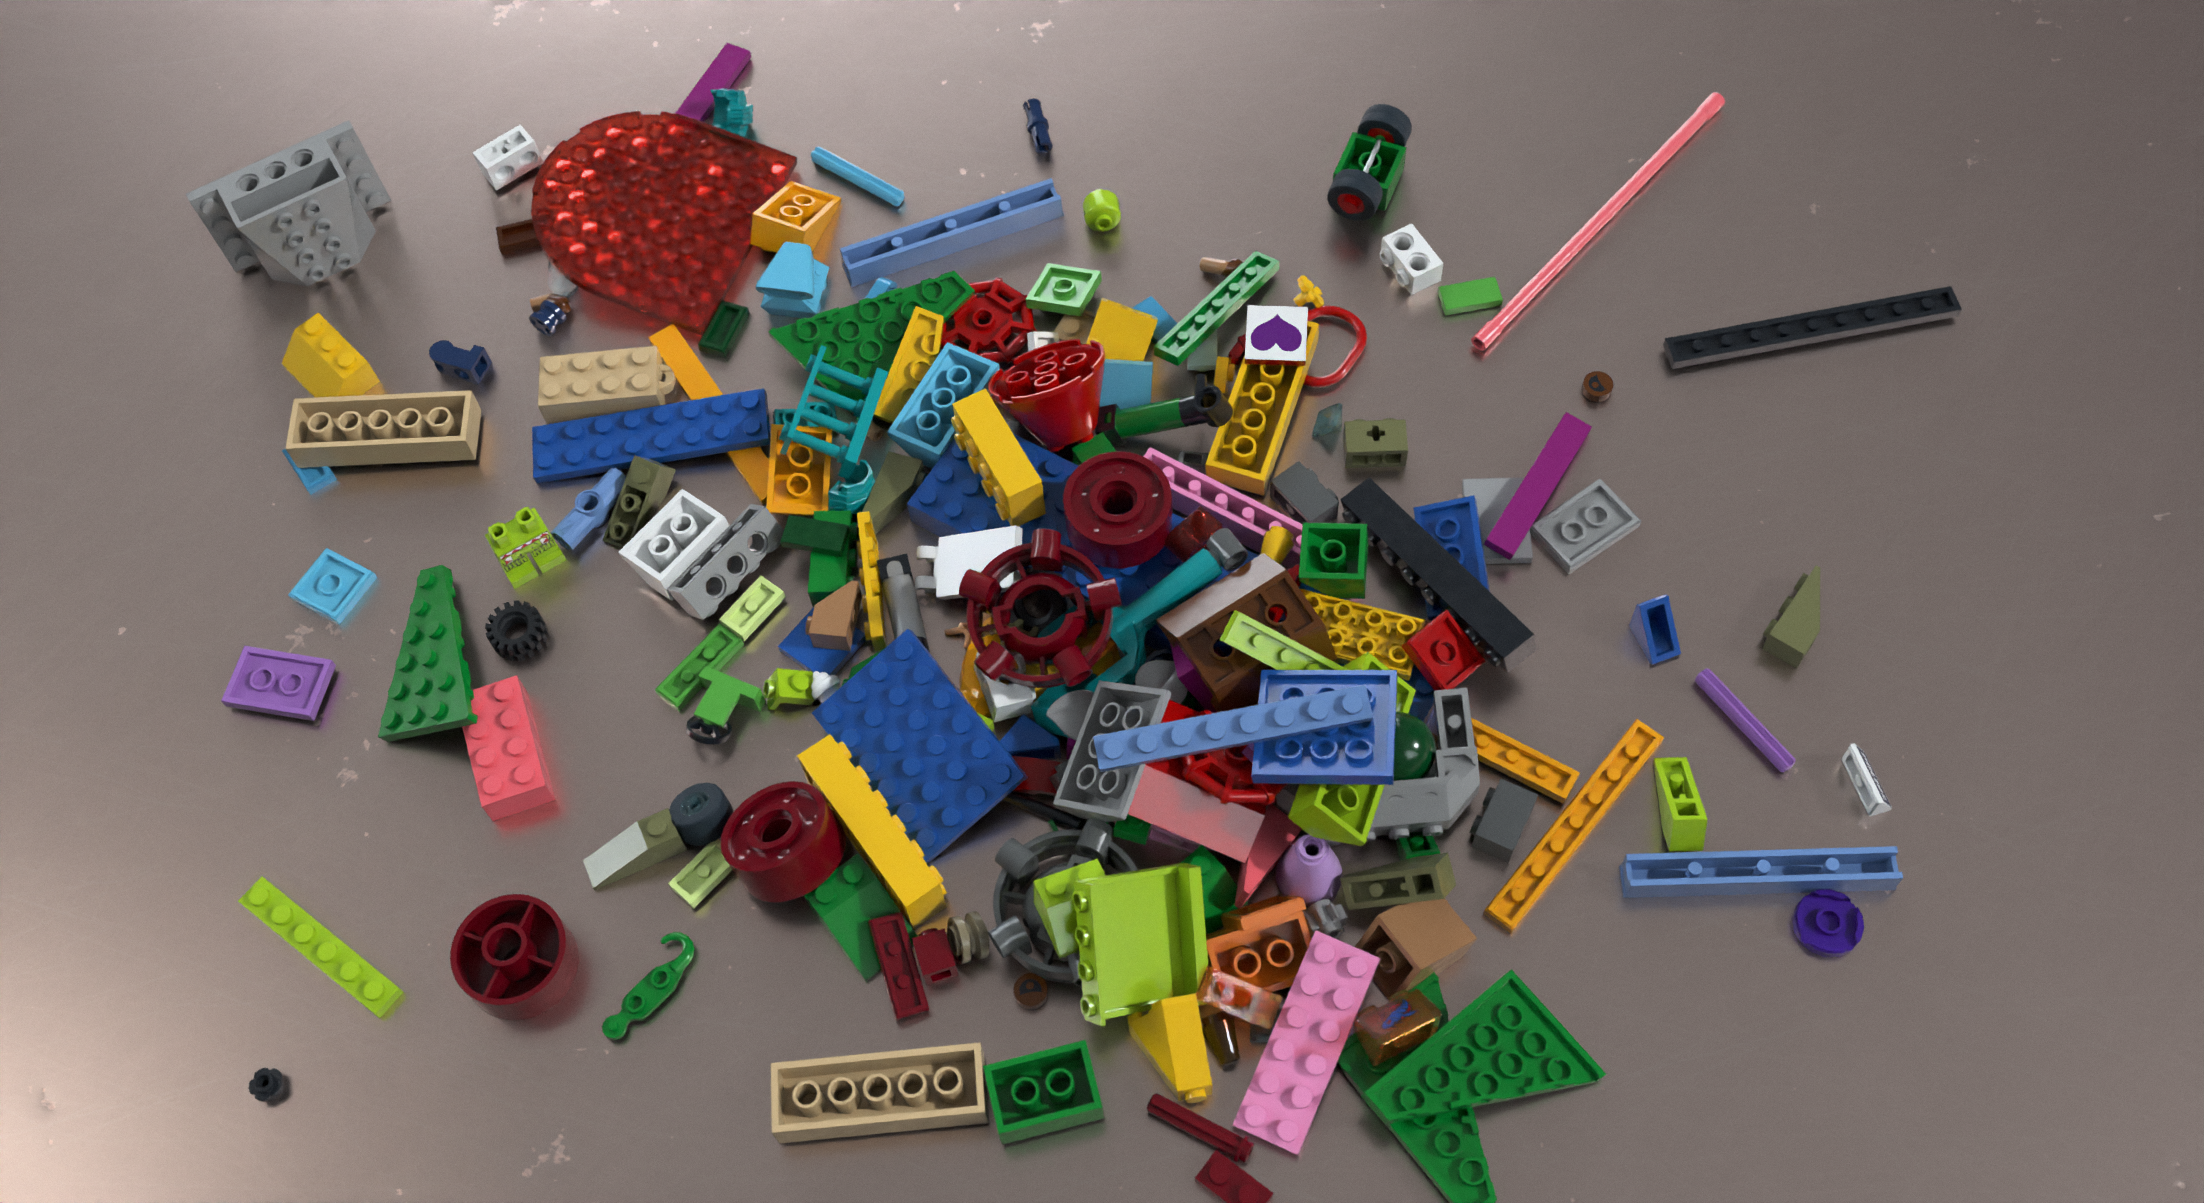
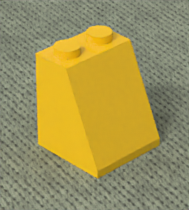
(1122, 331)

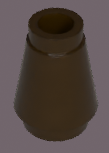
(1222, 1037)

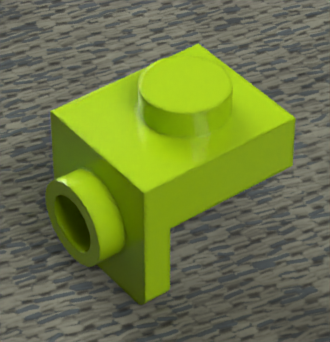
(788, 687)

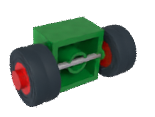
(1370, 163)

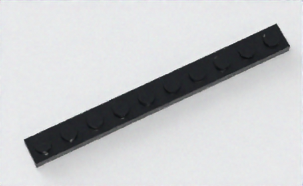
(1811, 327)

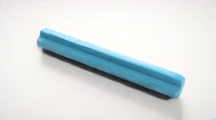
(857, 176)

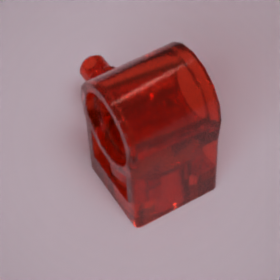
(1192, 534)

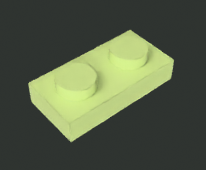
(752, 608)
(701, 874)

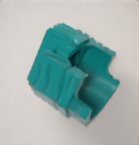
(732, 111)
(852, 493)

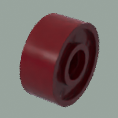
(1118, 509)
(783, 841)
(534, 976)

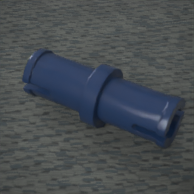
(1037, 126)

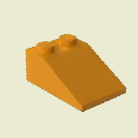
(794, 216)
(801, 477)

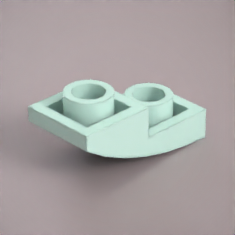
(1205, 356)

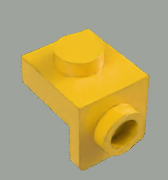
(1224, 373)

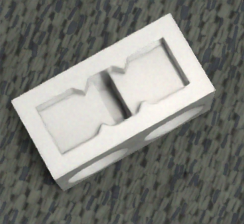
(508, 157)
(1411, 259)

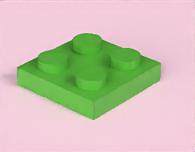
(1064, 289)

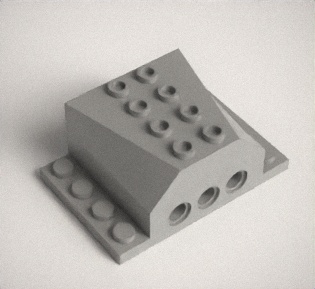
(296, 208)

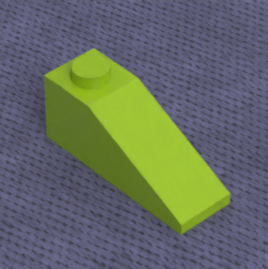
(1679, 805)

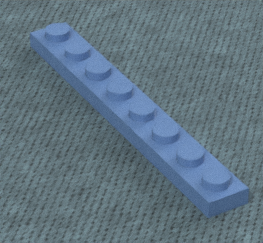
(1233, 728)

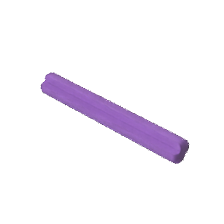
(1745, 720)

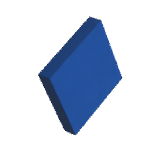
(801, 650)

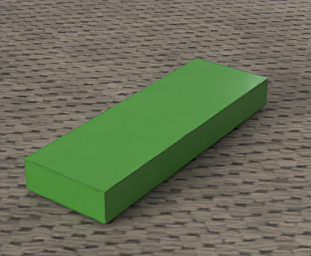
(712, 652)

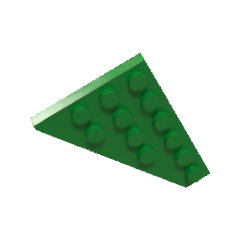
(870, 331)
(430, 676)
(1486, 1054)
(1441, 1144)

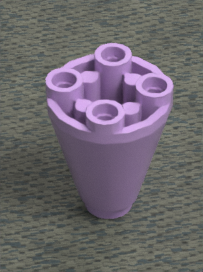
(1309, 870)

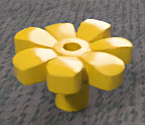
(1308, 293)

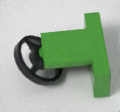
(718, 703)

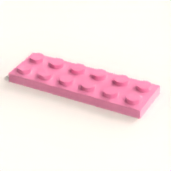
(1306, 1042)

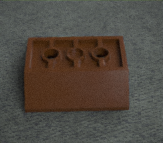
(1252, 591)

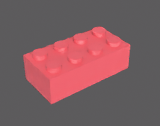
(507, 750)

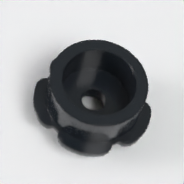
(273, 1088)

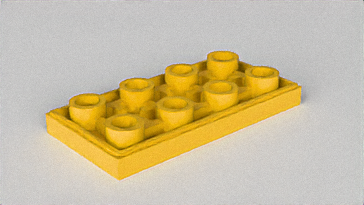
(1364, 629)

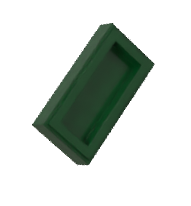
(723, 329)
(815, 535)

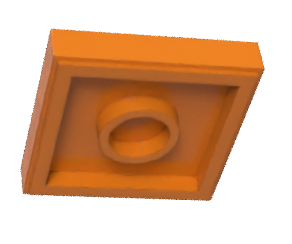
(1262, 912)

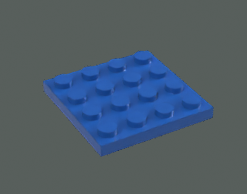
(1335, 755)

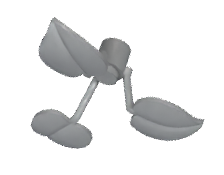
(1070, 709)

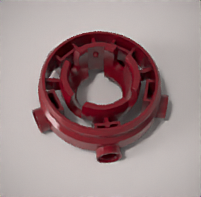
(1057, 649)

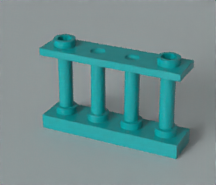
(861, 409)

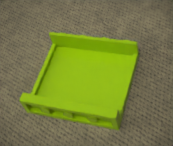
(1139, 939)

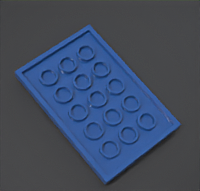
(920, 744)

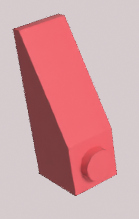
(1273, 839)

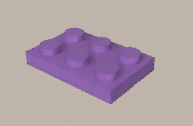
(278, 683)

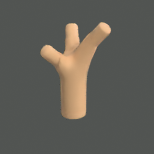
(963, 629)

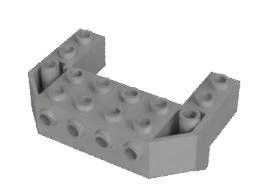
(1439, 797)

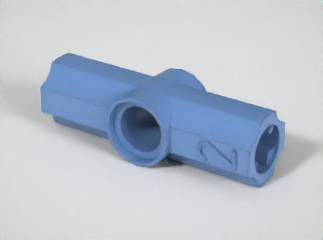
(581, 518)

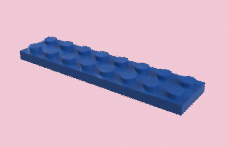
(654, 433)

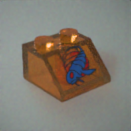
(1396, 1025)

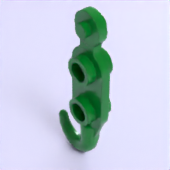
(651, 989)

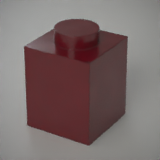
(935, 956)

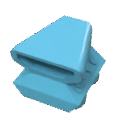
(793, 282)

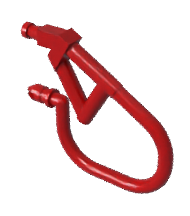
(1238, 351)

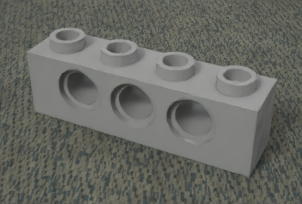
(712, 564)

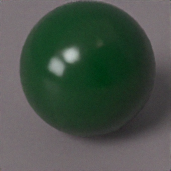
(1413, 748)

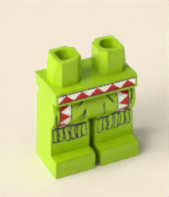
(522, 536)

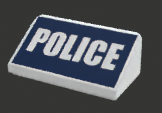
(1865, 781)

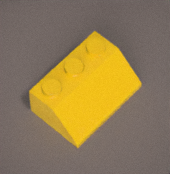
(327, 361)

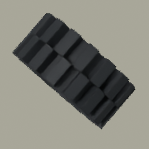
(510, 616)

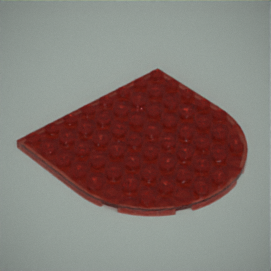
(654, 211)

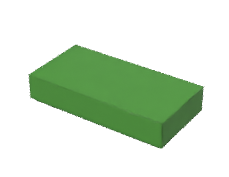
(1470, 296)

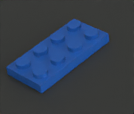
(1458, 531)

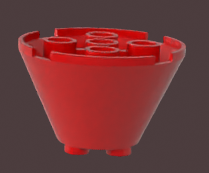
(1054, 391)

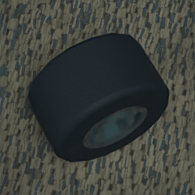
(700, 813)

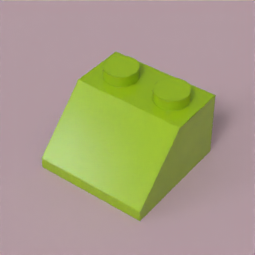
(1055, 904)

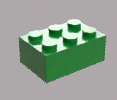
(1043, 1092)

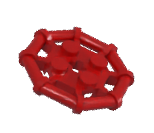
(1000, 323)
(1233, 771)

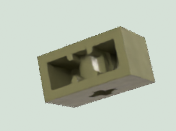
(1375, 443)

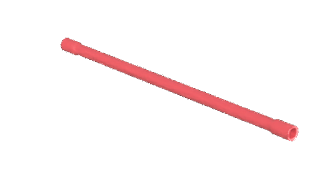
(1493, 328)

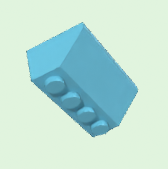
(925, 421)

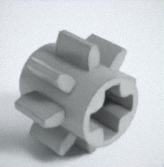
(1326, 918)

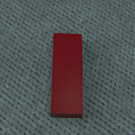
(898, 966)

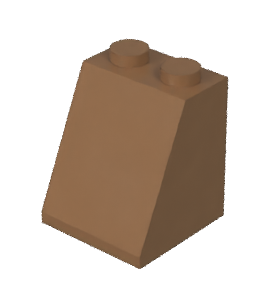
(1415, 943)

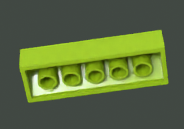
(1345, 810)

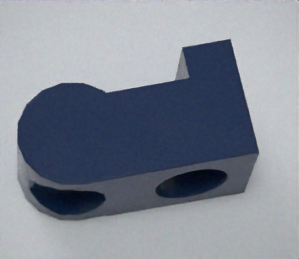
(460, 363)

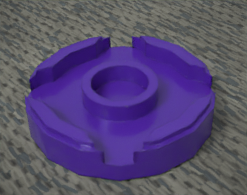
(1827, 923)

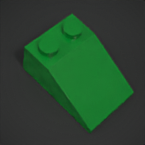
(847, 904)

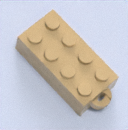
(602, 383)

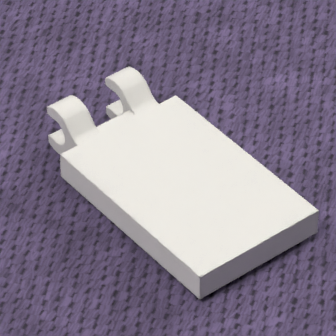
(962, 552)

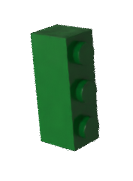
(832, 572)

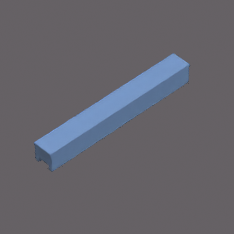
(951, 232)
(1759, 872)

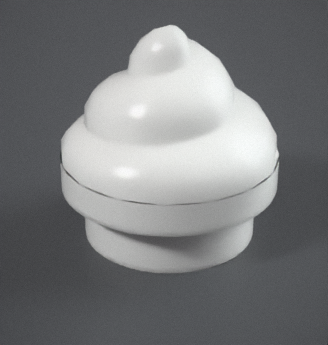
(824, 685)

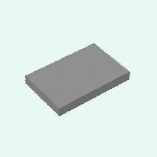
(1492, 499)
(1584, 526)

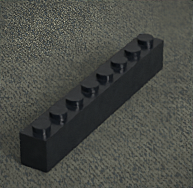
(1439, 576)

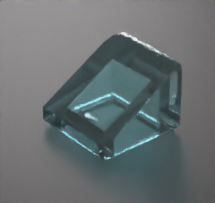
(559, 283)

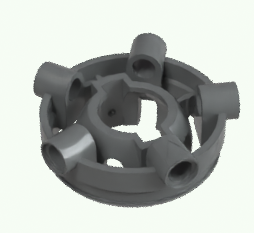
(1018, 867)

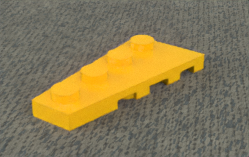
(913, 360)
(870, 578)

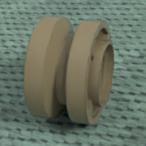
(968, 937)

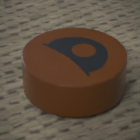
(1597, 386)
(1030, 991)

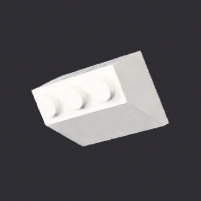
(673, 540)

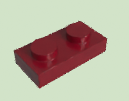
(1230, 1182)

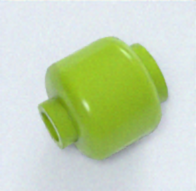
(1101, 210)

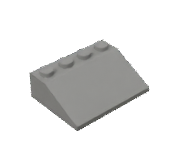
(1108, 794)

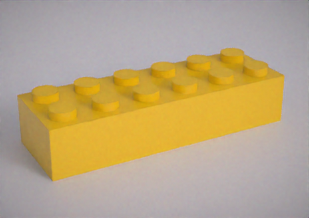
(1262, 410)
(874, 832)

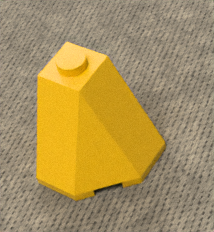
(1175, 1045)

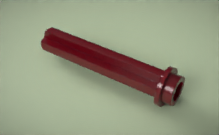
(1201, 1127)

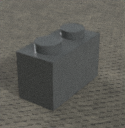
(1304, 496)
(1503, 820)

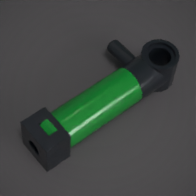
(1205, 406)

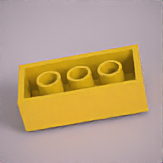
(998, 459)

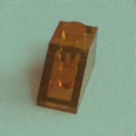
(1238, 997)

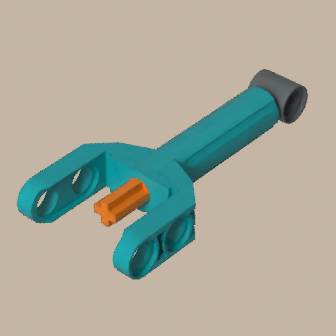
(1134, 620)

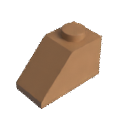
(835, 618)

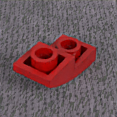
(1038, 775)

